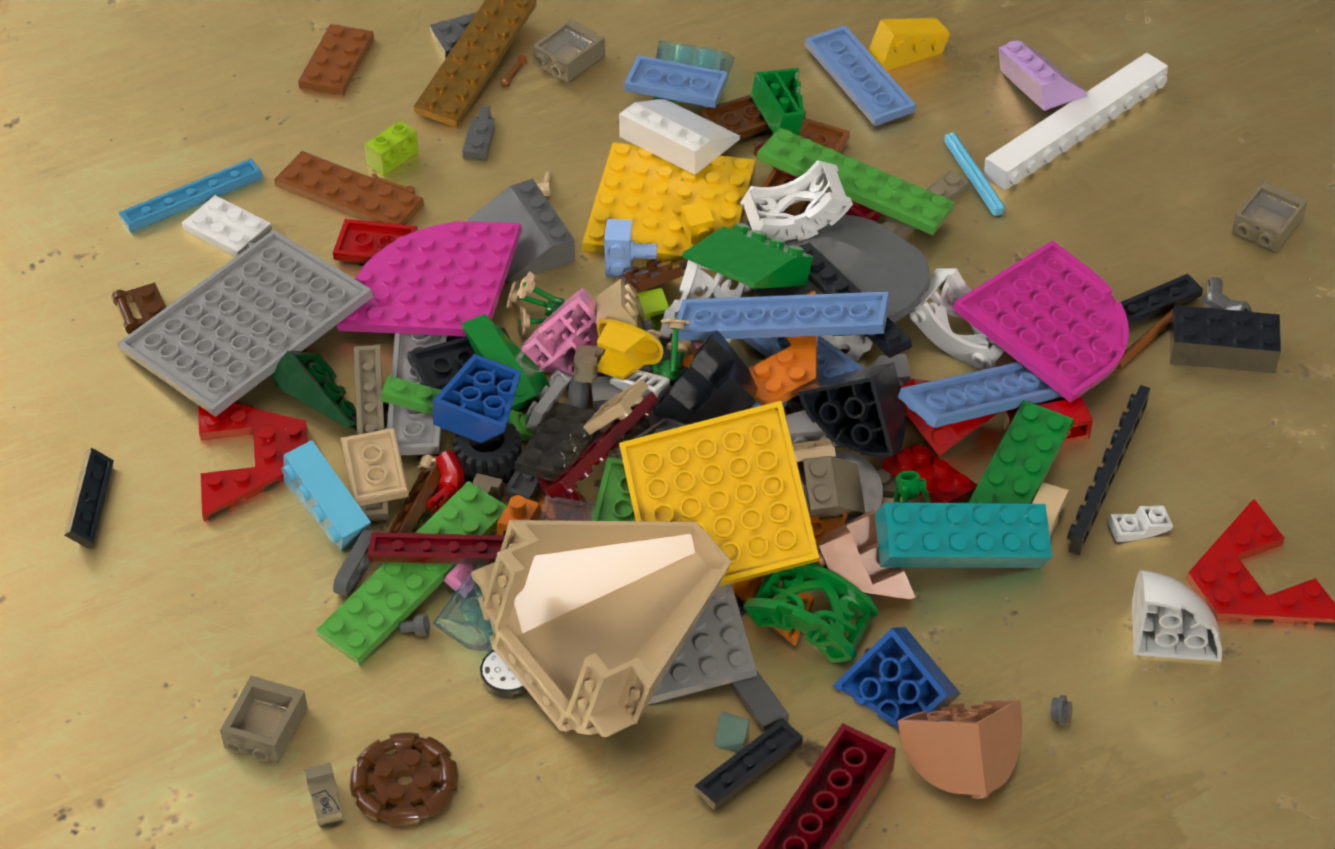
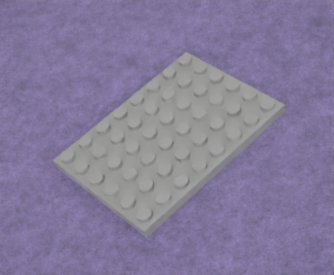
(243, 321)

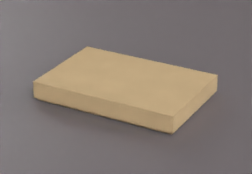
(374, 467)

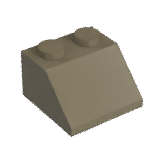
(833, 487)

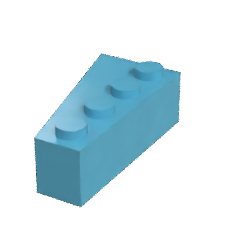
(324, 495)

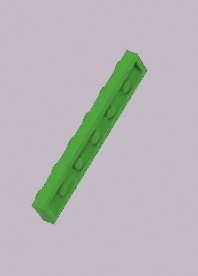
(421, 397)

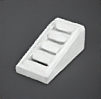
(657, 384)

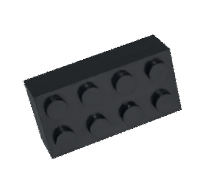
(1225, 339)

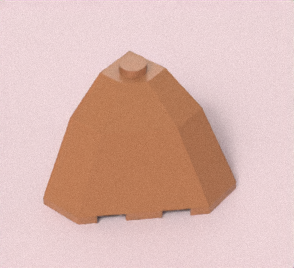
(855, 556)

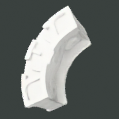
(824, 209)
(698, 281)
(934, 322)

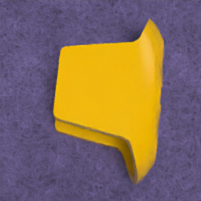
(626, 348)

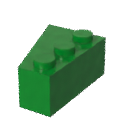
(779, 99)

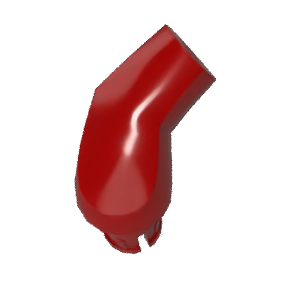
(450, 481)

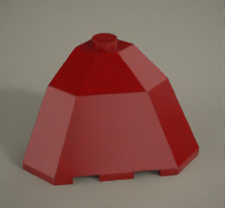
(945, 436)

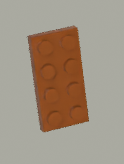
(336, 59)

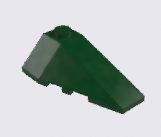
(312, 382)

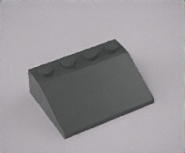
(544, 237)

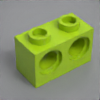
(391, 148)

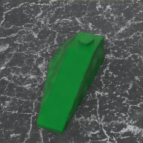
(495, 345)

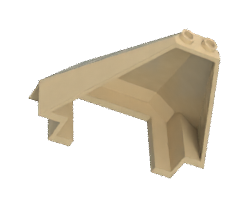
(597, 612)

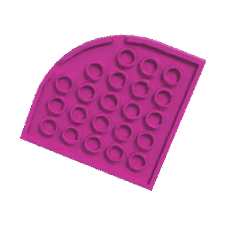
(436, 279)
(1052, 319)

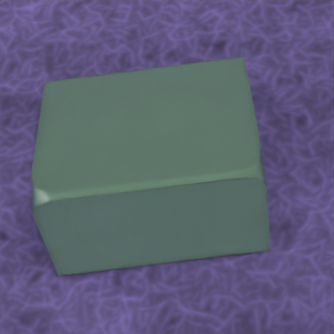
(732, 732)

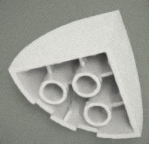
(1172, 620)

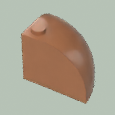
(963, 747)

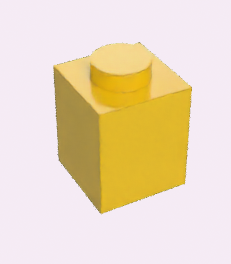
(697, 221)

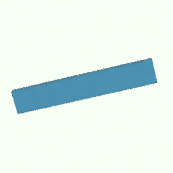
(190, 195)

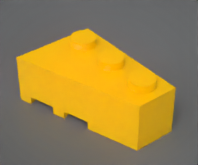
(907, 41)

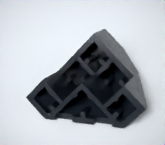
(711, 386)

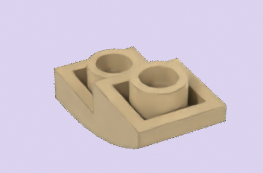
(1054, 498)

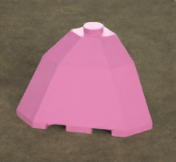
(558, 337)

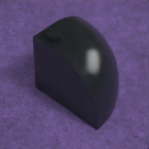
(859, 410)

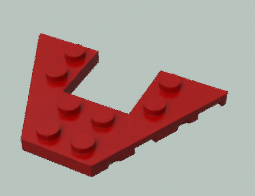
(272, 439)
(1233, 591)

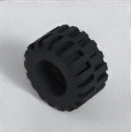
(497, 463)

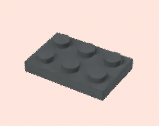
(448, 32)

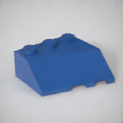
(477, 399)
(898, 679)

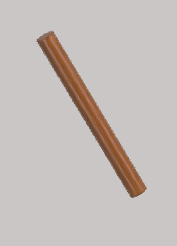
(1145, 339)

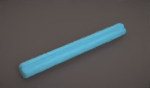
(974, 174)

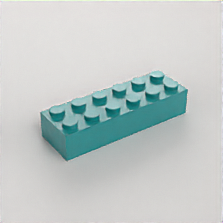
(962, 535)

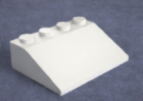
(674, 134)

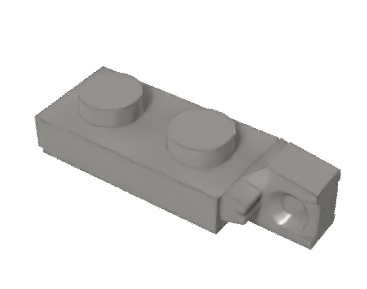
(548, 396)

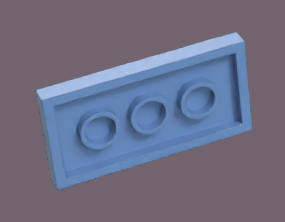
(676, 81)

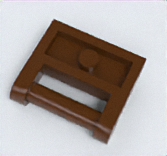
(147, 300)

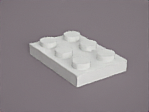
(226, 226)

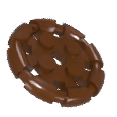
(404, 763)

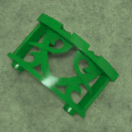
(828, 637)

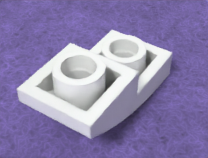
(1145, 523)

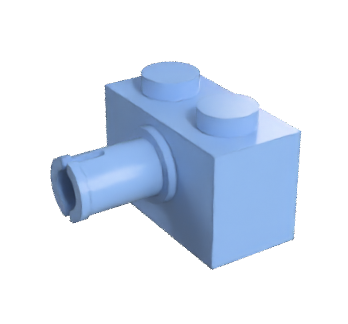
(621, 248)

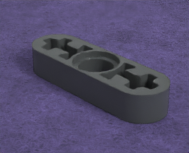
(353, 566)

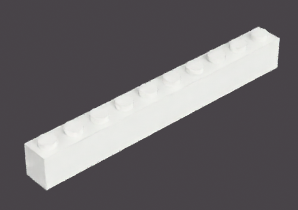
(1075, 121)

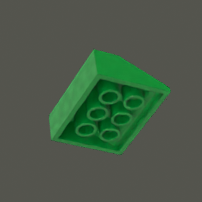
(752, 258)

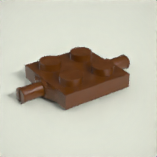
(653, 274)

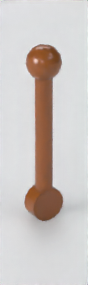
(522, 59)
(411, 189)

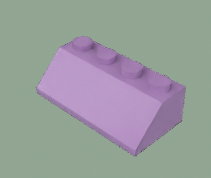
(1037, 76)

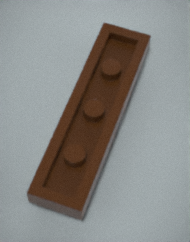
(414, 505)

